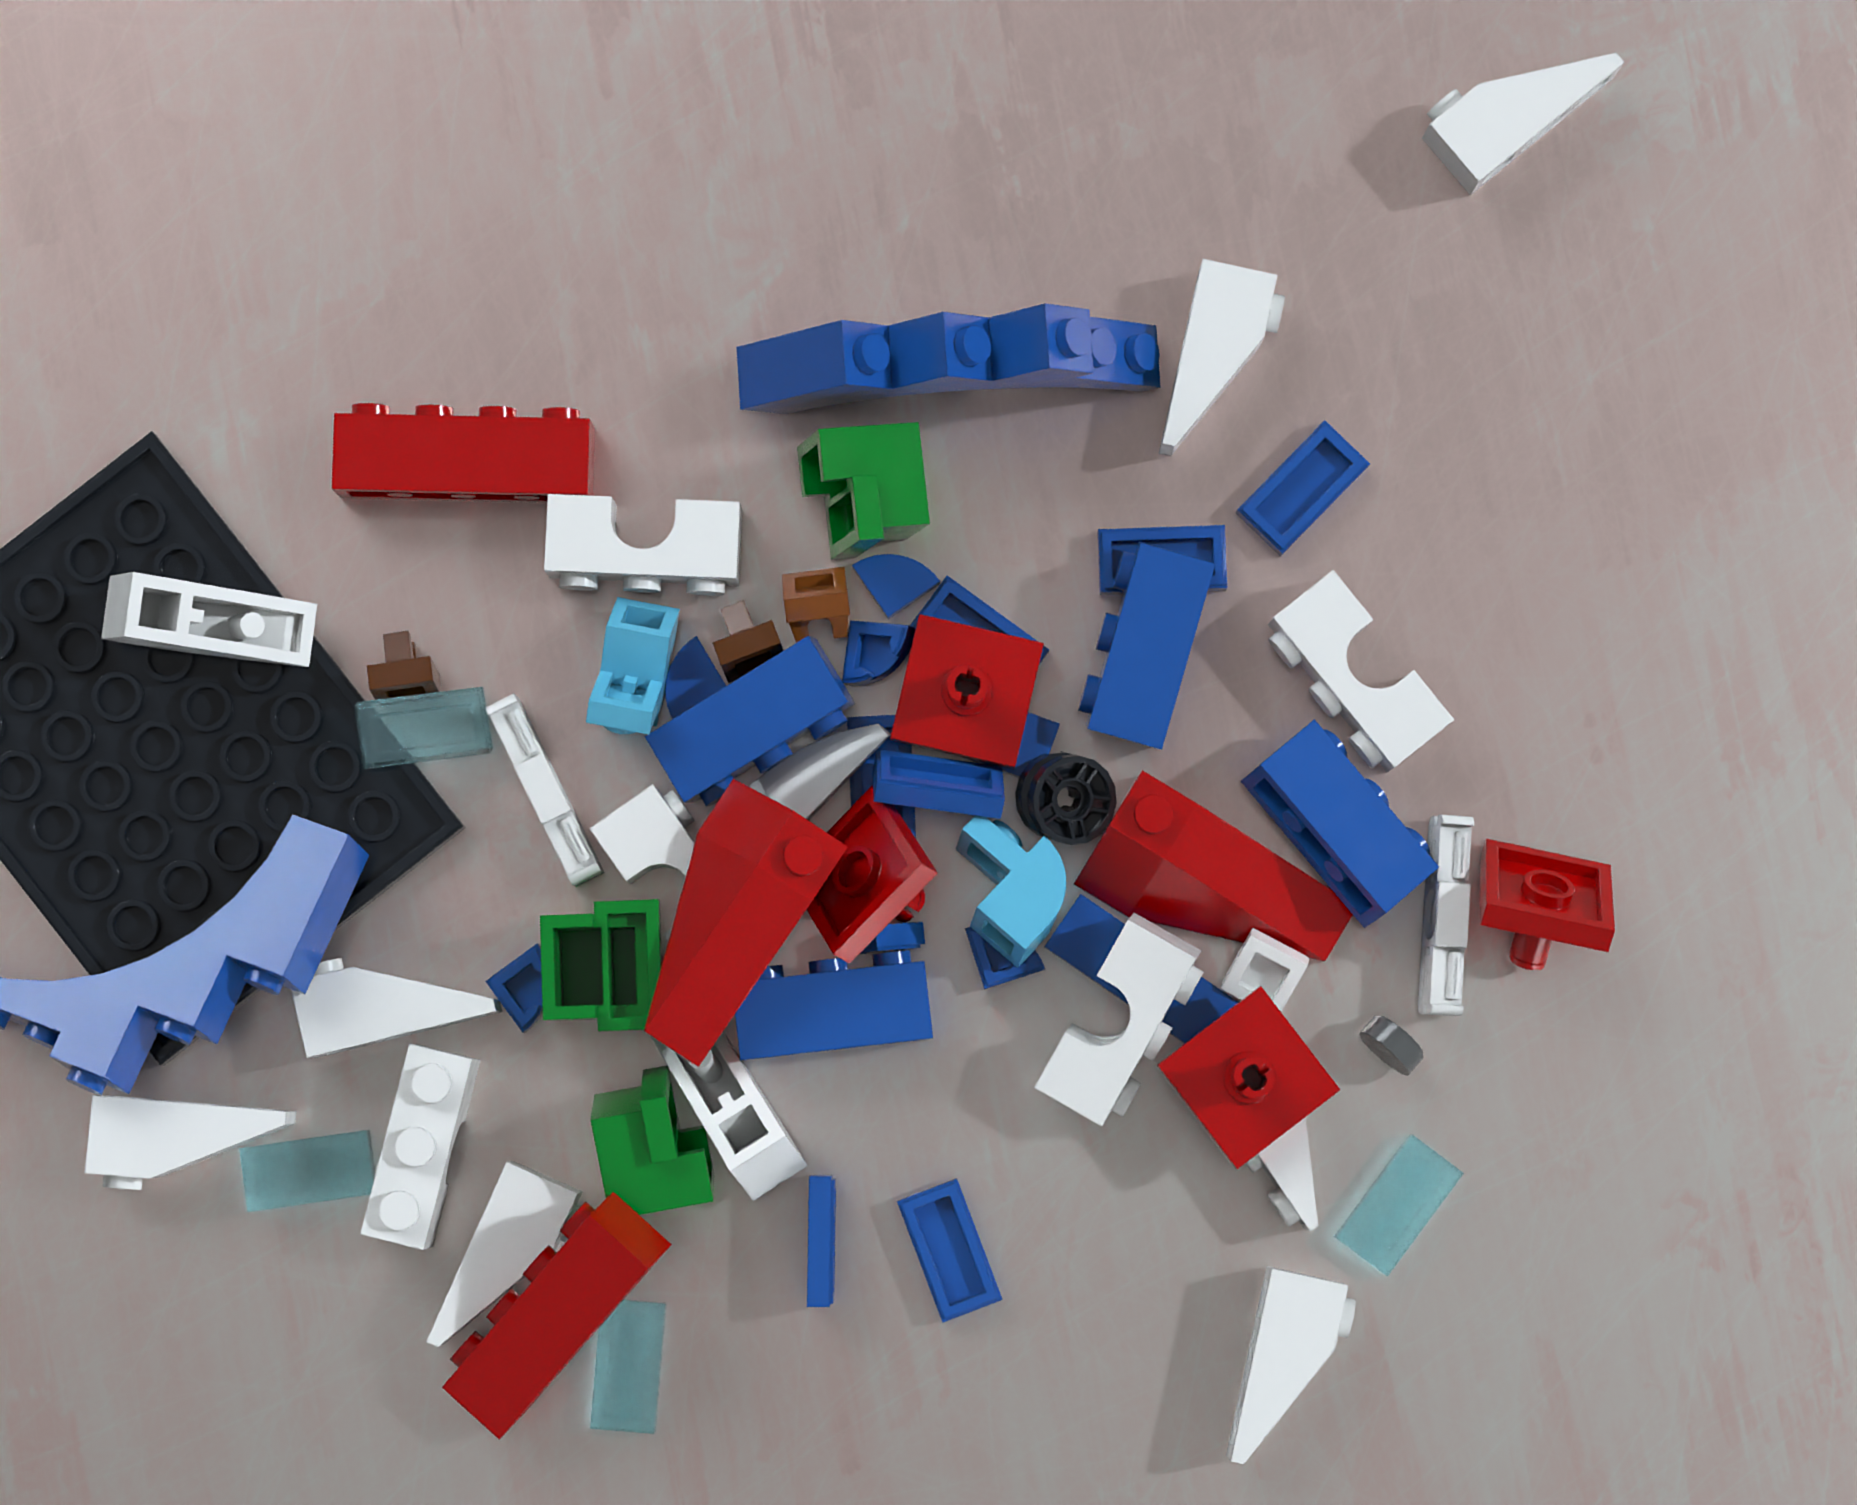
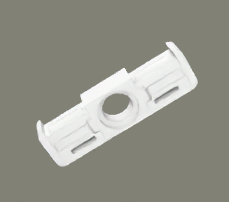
(544, 790)
(1445, 916)

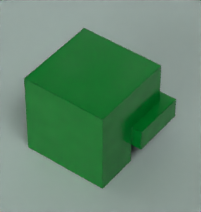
(869, 482)
(602, 964)
(646, 1152)

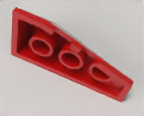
(1205, 876)
(740, 900)

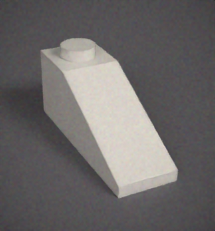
(1507, 115)
(1222, 333)
(208, 620)
(368, 1007)
(736, 1117)
(158, 1137)
(514, 1229)
(1289, 1344)

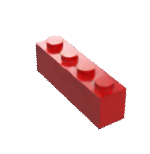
(461, 456)
(556, 1314)

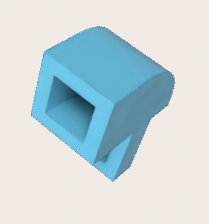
(633, 667)
(1027, 892)

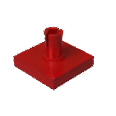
(966, 691)
(873, 878)
(1545, 900)
(1248, 1077)

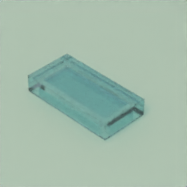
(423, 727)
(307, 1170)
(1398, 1204)
(629, 1368)

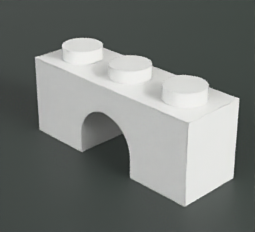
(698, 551)
(1385, 721)
(647, 835)
(1096, 1071)
(418, 1146)

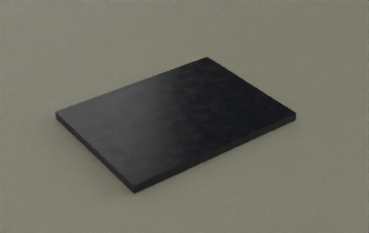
(165, 776)

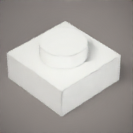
(1265, 964)

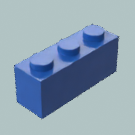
(1146, 644)
(751, 722)
(1341, 823)
(835, 1007)

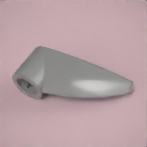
(820, 769)

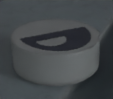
(1392, 1044)

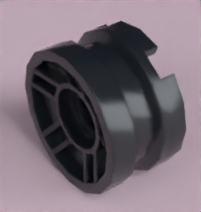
(1086, 783)

